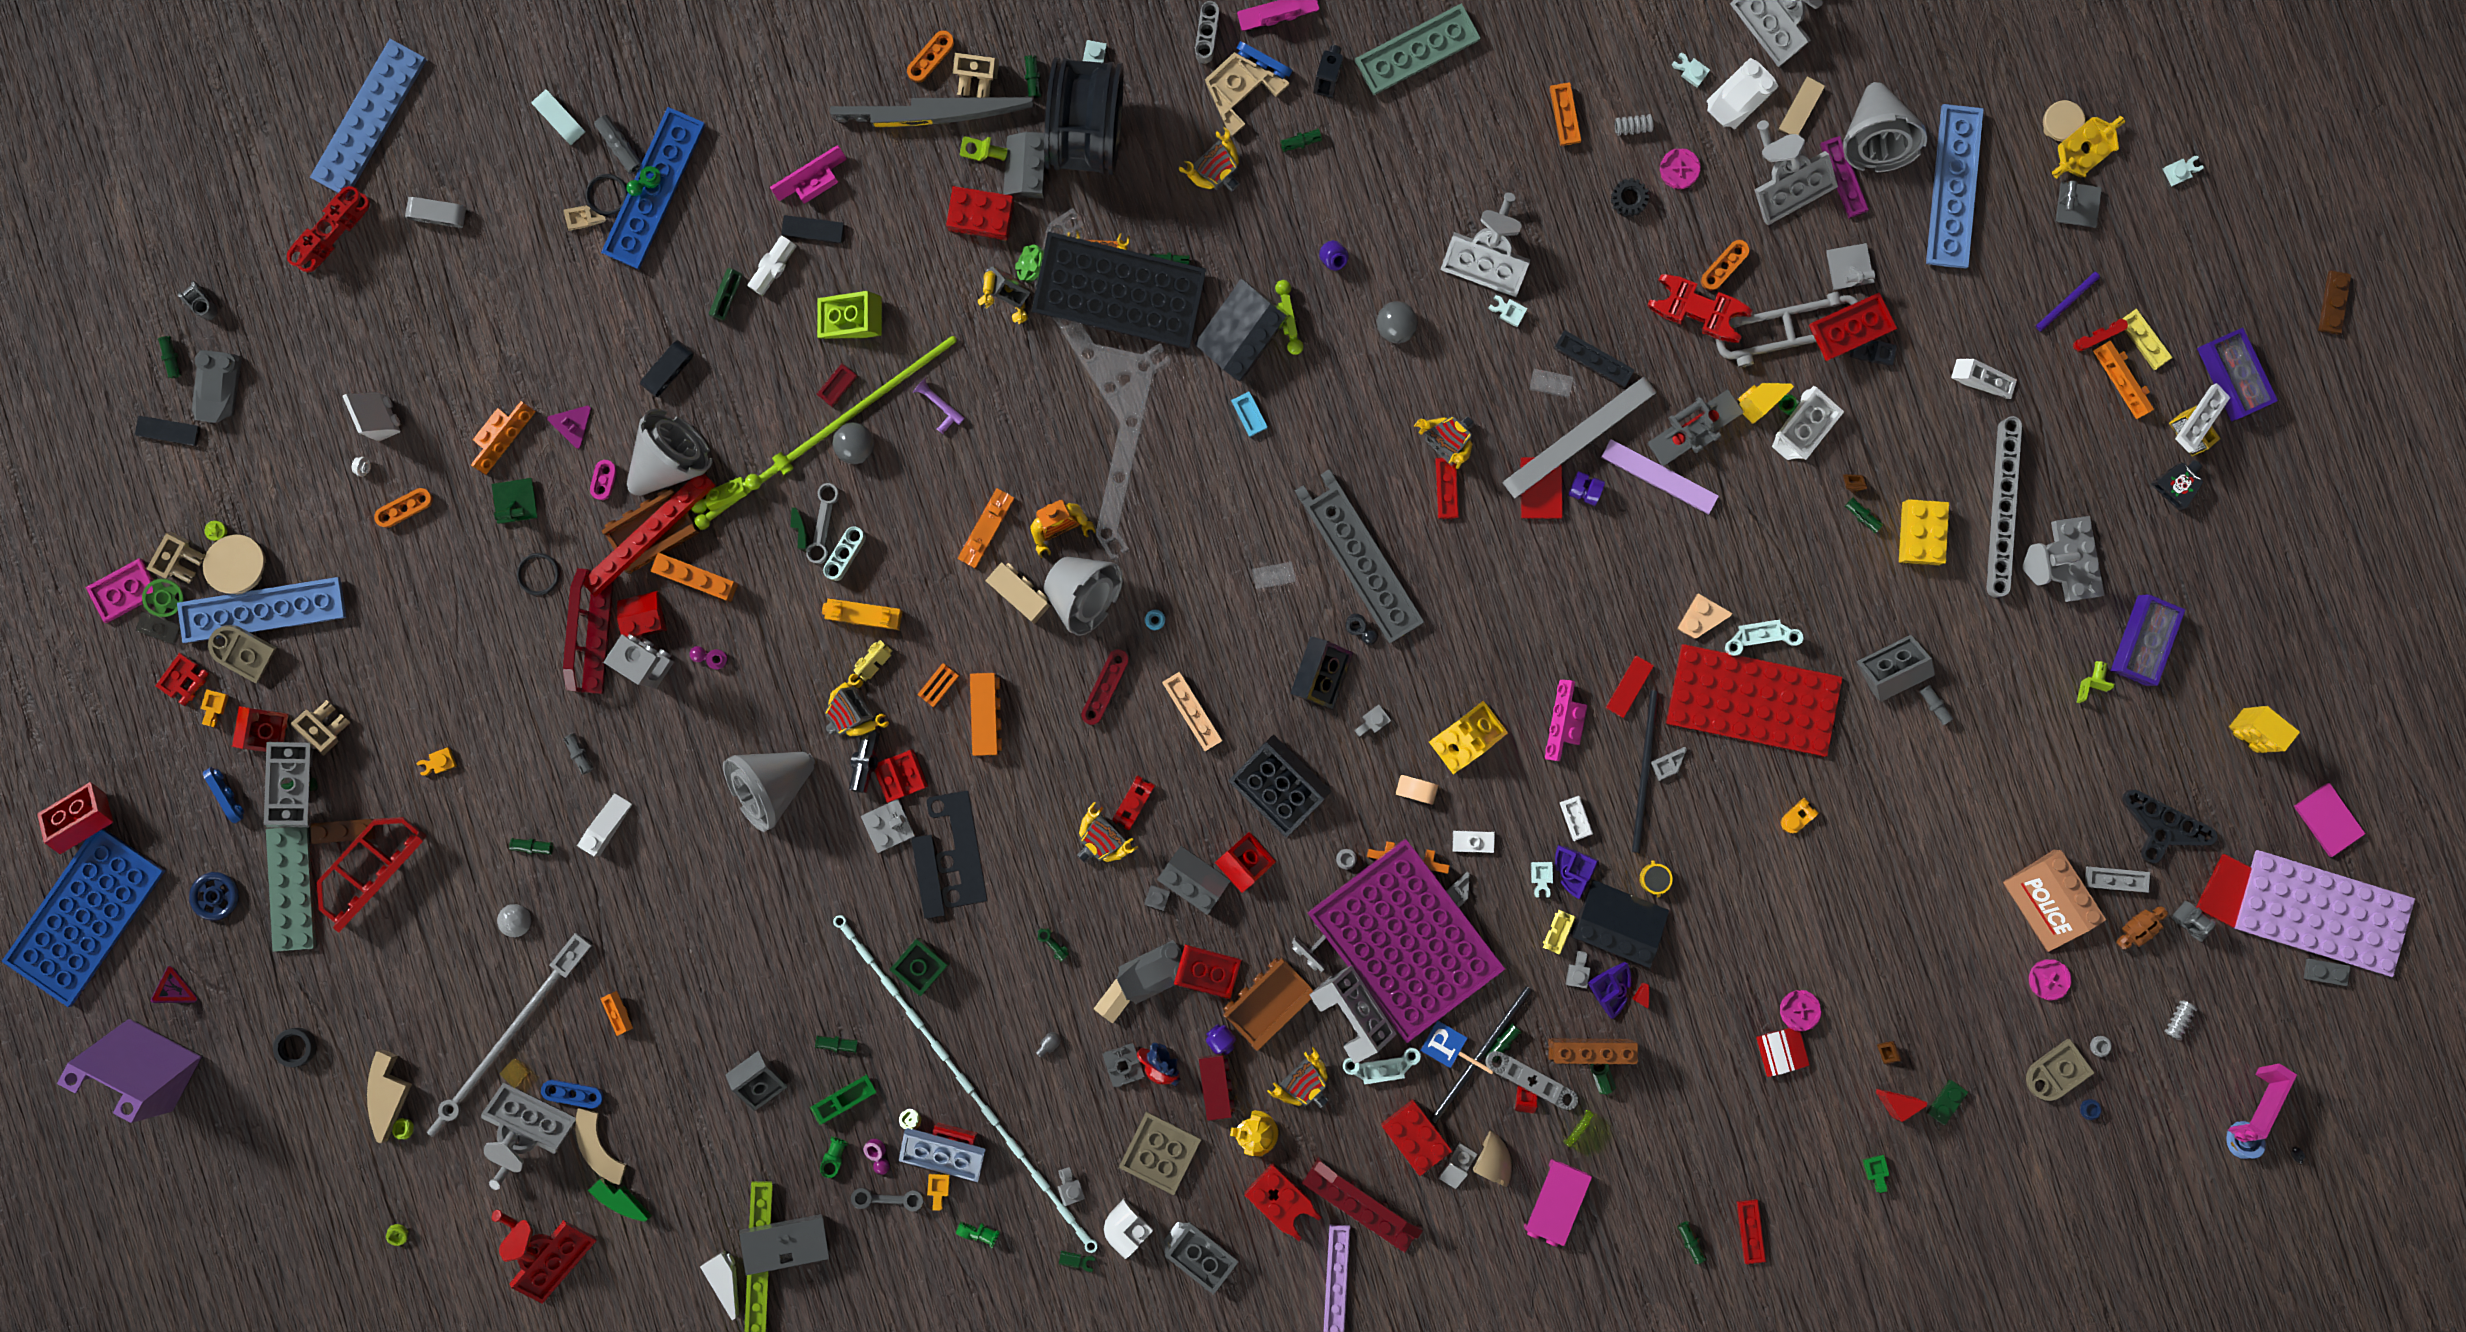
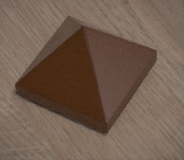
(1854, 482)
(1889, 1052)

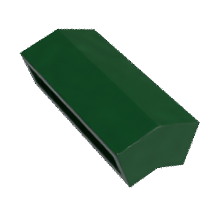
(722, 292)

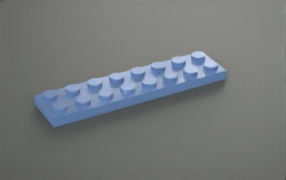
(368, 117)
(1954, 186)
(263, 609)

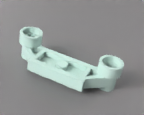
(1762, 633)
(1383, 1069)

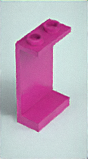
(2280, 1082)
(1558, 1203)

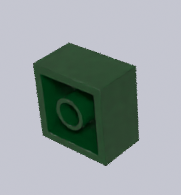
(919, 966)

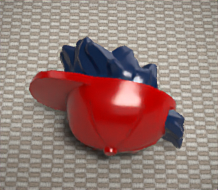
(1159, 1065)

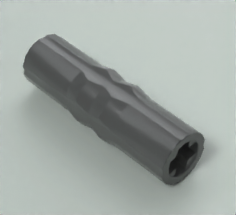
(618, 144)

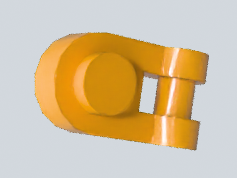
(1792, 821)

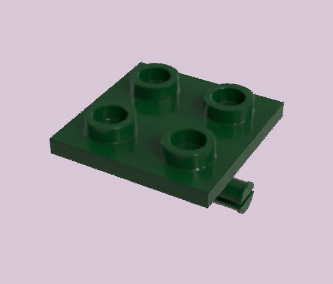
(514, 501)

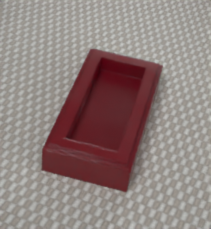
(837, 385)

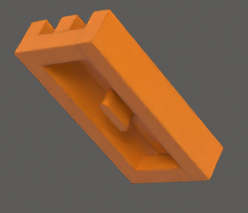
(948, 671)

